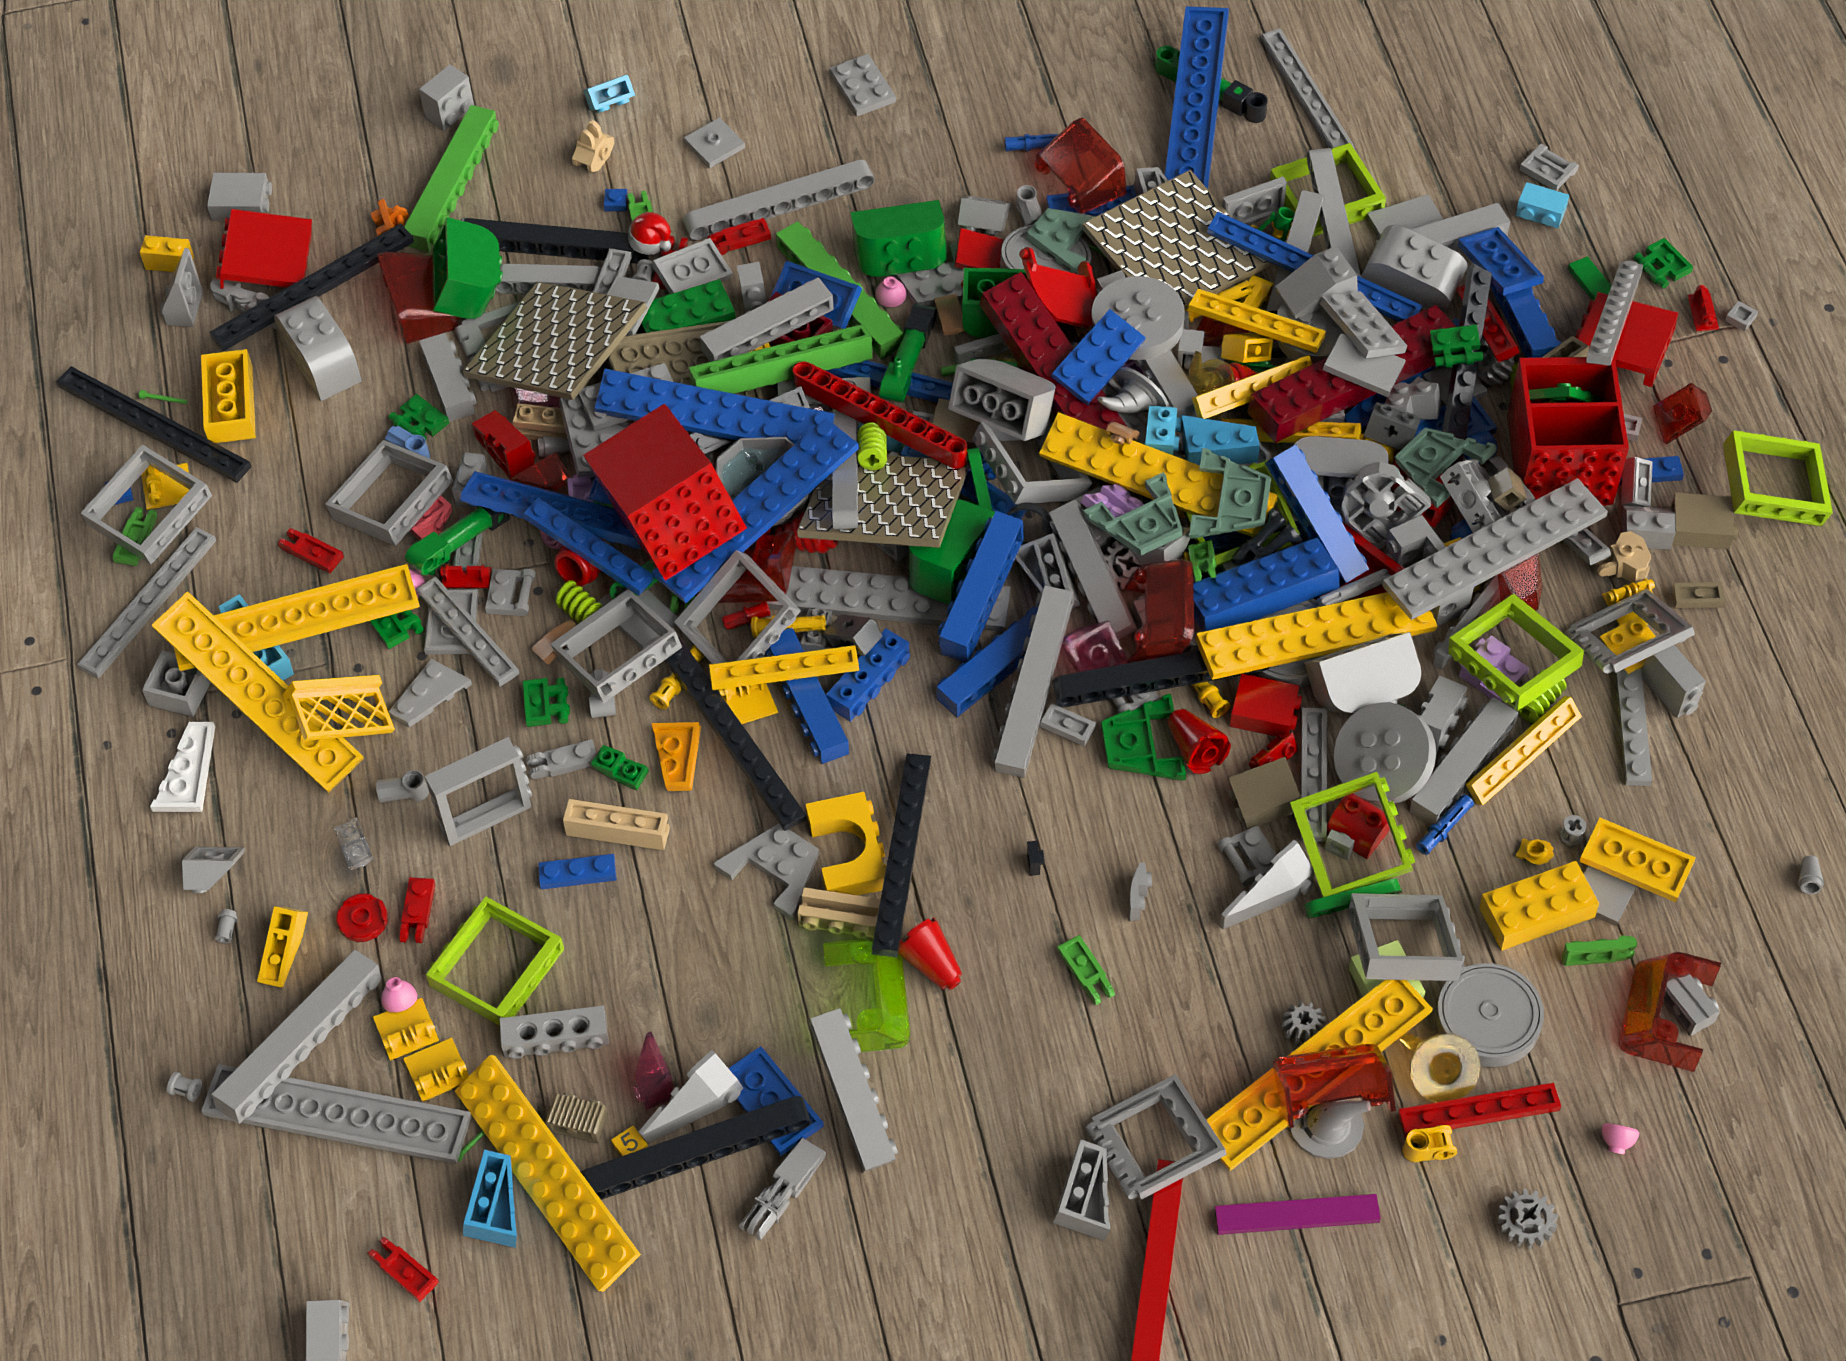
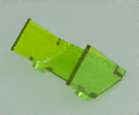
(888, 1023)

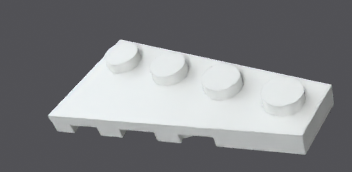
(188, 772)

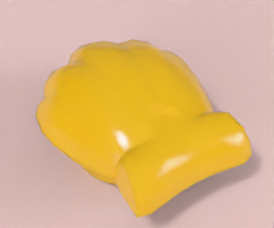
(1535, 851)

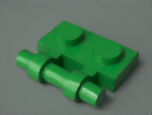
(1668, 259)
(1456, 340)
(422, 414)
(394, 631)
(537, 701)

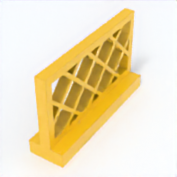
(334, 691)

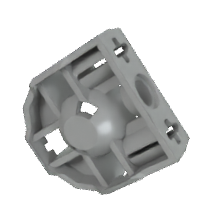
(1379, 479)
(1473, 493)

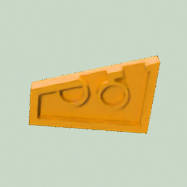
(677, 751)

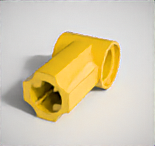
(1261, 292)

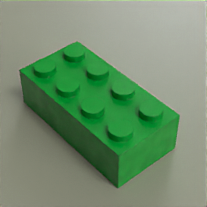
(688, 308)

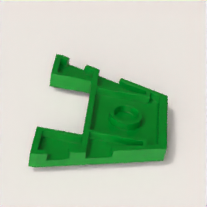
(1131, 744)

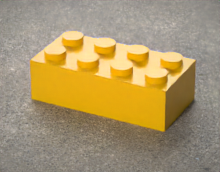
(228, 396)
(1538, 905)

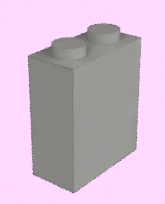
(238, 192)
(1674, 680)

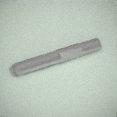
(1354, 589)

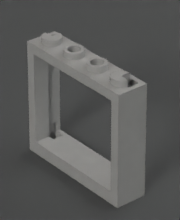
(1069, 488)
(413, 508)
(169, 526)
(712, 594)
(602, 623)
(469, 770)
(1405, 907)

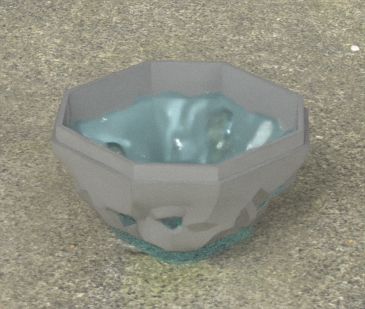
(747, 461)

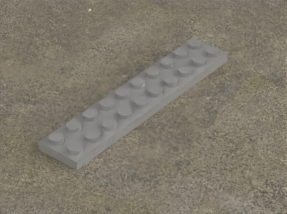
(1494, 549)
(875, 597)
(355, 1118)

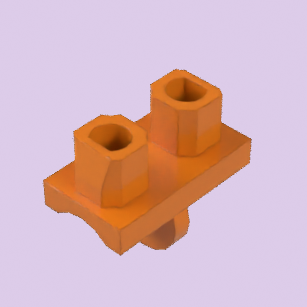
(388, 216)

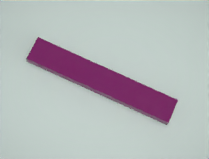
(1297, 1214)

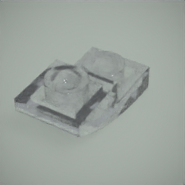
(354, 844)

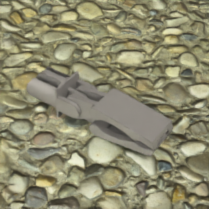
(236, 297)
(791, 1179)

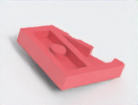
(433, 519)

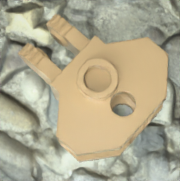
(592, 146)
(1627, 558)

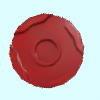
(362, 917)

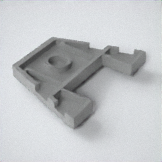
(934, 283)
(779, 855)

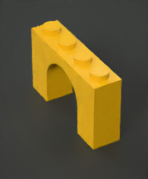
(851, 815)

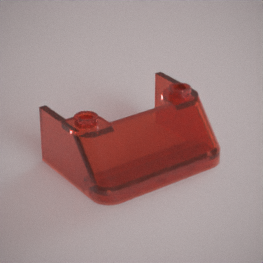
(1167, 608)
(1642, 1029)
(1332, 1077)

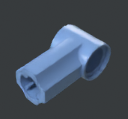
(406, 440)

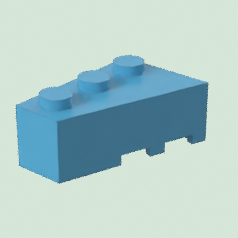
(1223, 438)
(492, 1202)

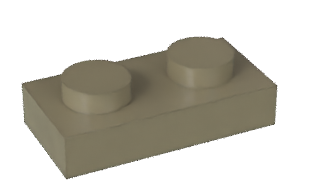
(1698, 595)

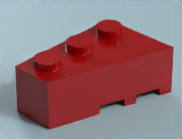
(504, 443)

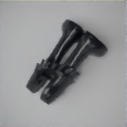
(1253, 547)

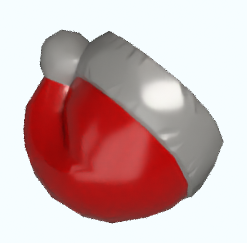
(649, 234)

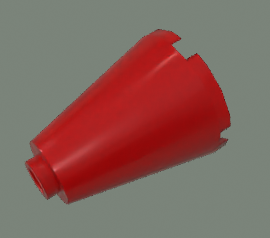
(1198, 741)
(931, 954)

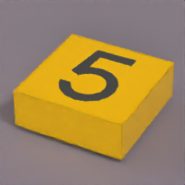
(629, 1142)

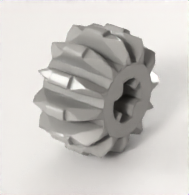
(1493, 372)
(1302, 1014)

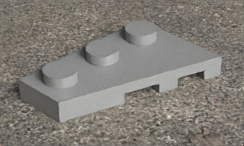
(427, 691)

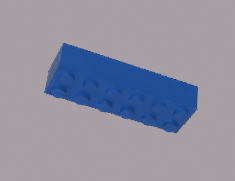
(981, 586)
(1265, 586)

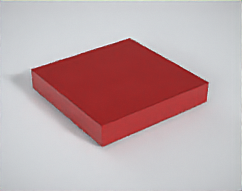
(977, 250)

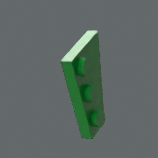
(1563, 394)

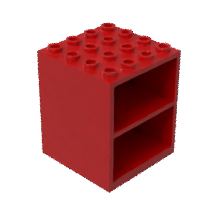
(1568, 440)
(665, 491)

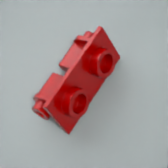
(1702, 309)
(472, 578)
(1280, 747)

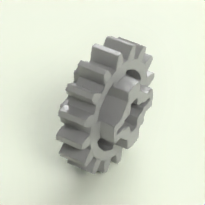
(1117, 563)
(1531, 1229)

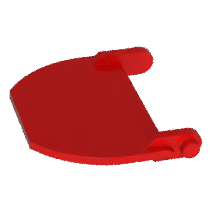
(1063, 293)

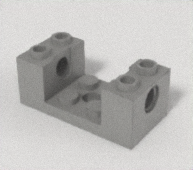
(1413, 543)

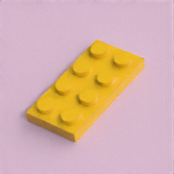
(1637, 859)

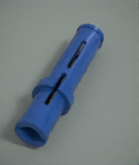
(1028, 142)
(1438, 831)

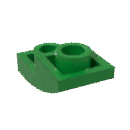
(619, 768)

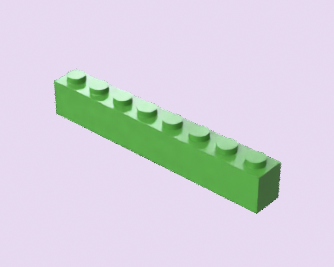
(451, 176)
(802, 249)
(777, 362)

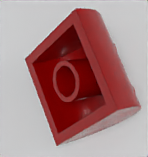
(1360, 822)

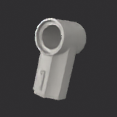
(1028, 204)
(597, 707)
(401, 787)

